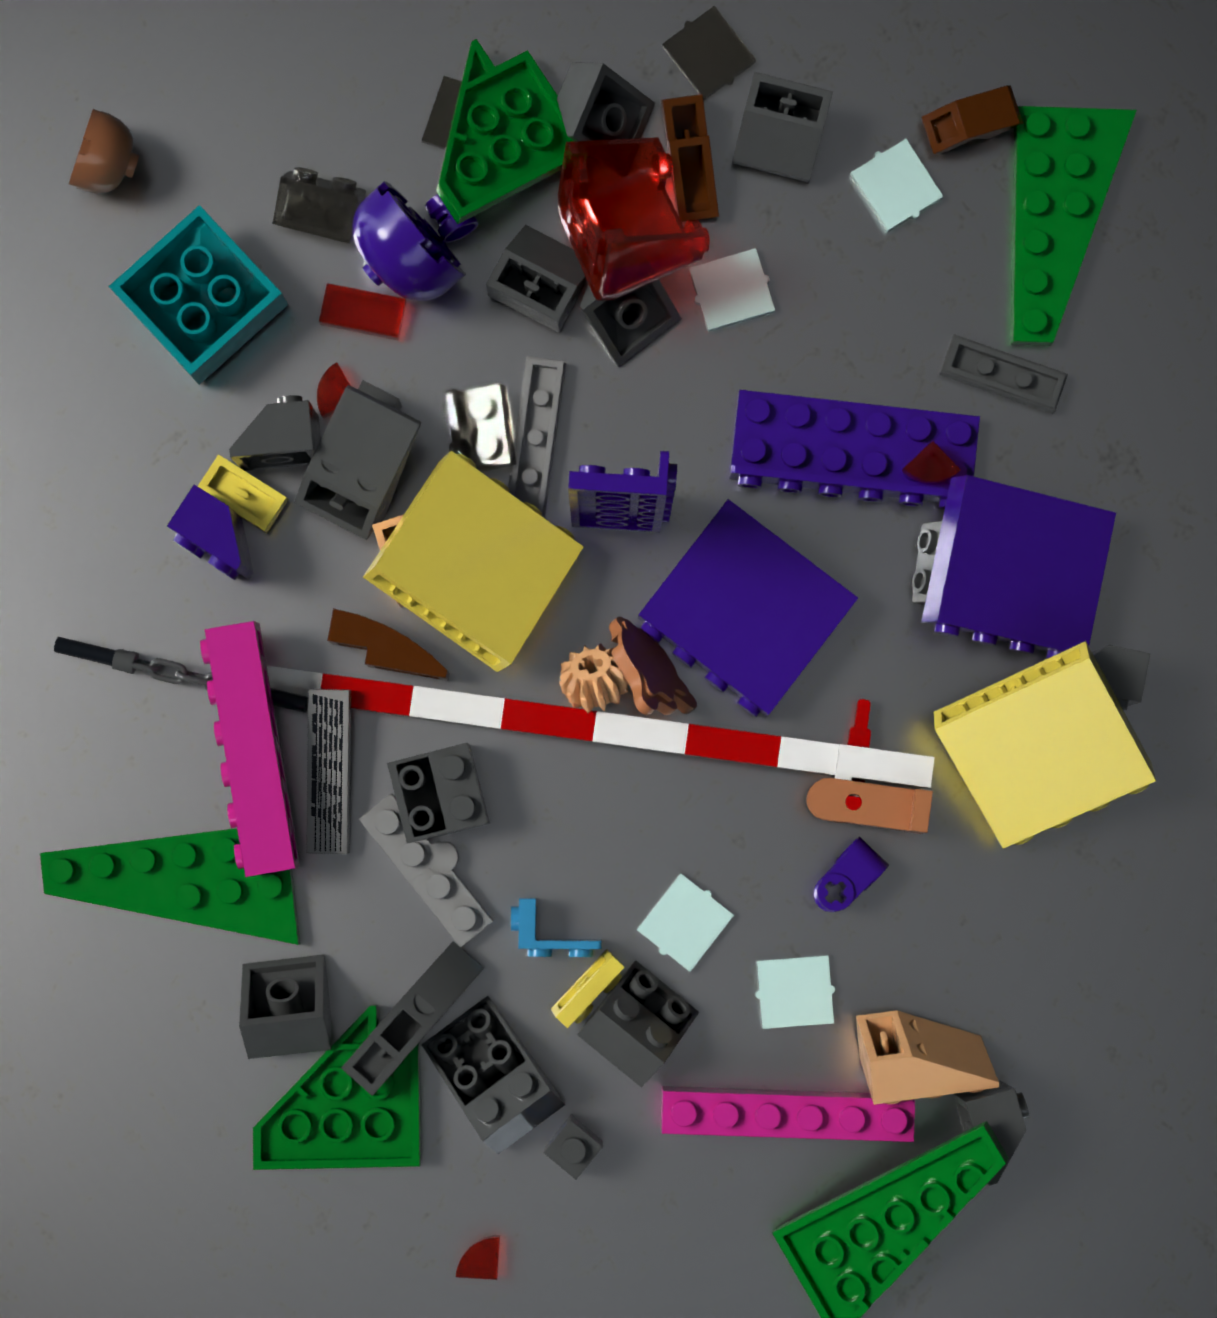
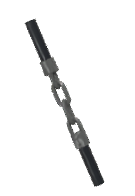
(129, 661)

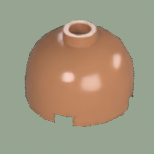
(104, 155)

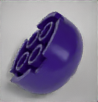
(402, 247)

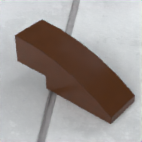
(690, 157)
(384, 646)

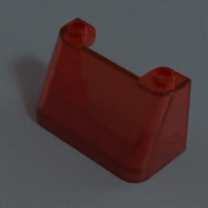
(622, 216)

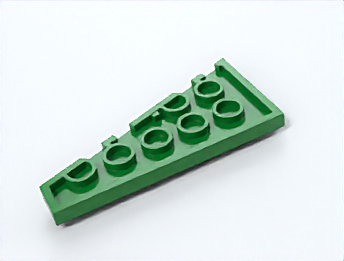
(1058, 191)
(178, 880)
(875, 1231)

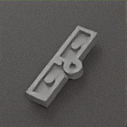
(428, 871)

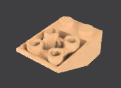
(920, 1058)

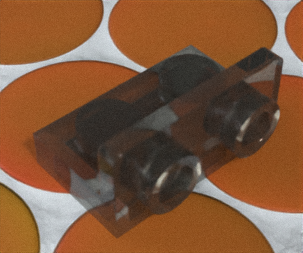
(317, 204)
(481, 426)

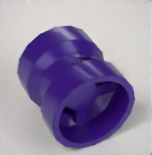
(448, 228)

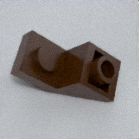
(972, 118)

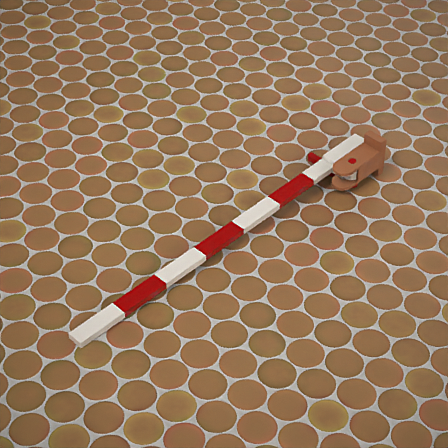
(834, 799)

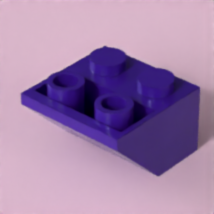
(212, 528)

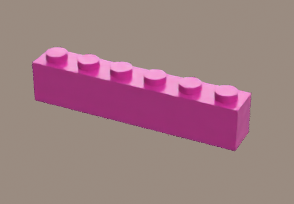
(251, 749)
(784, 1114)

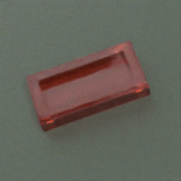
(362, 311)

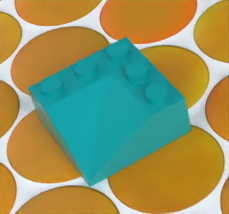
(199, 294)

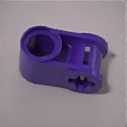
(854, 871)

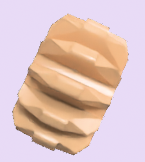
(592, 679)

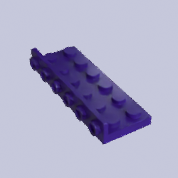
(845, 446)
(622, 500)

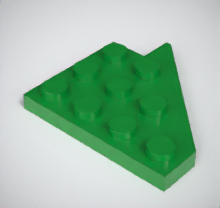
(501, 134)
(336, 1122)

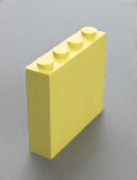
(474, 561)
(1044, 746)

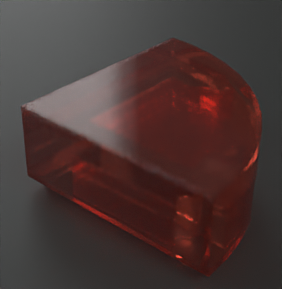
(330, 390)
(931, 466)
(481, 1259)

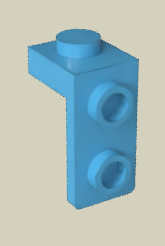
(524, 920)

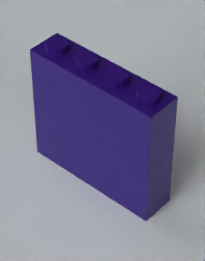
(1017, 567)
(746, 609)

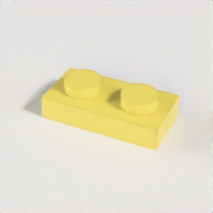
(243, 493)
(577, 1001)

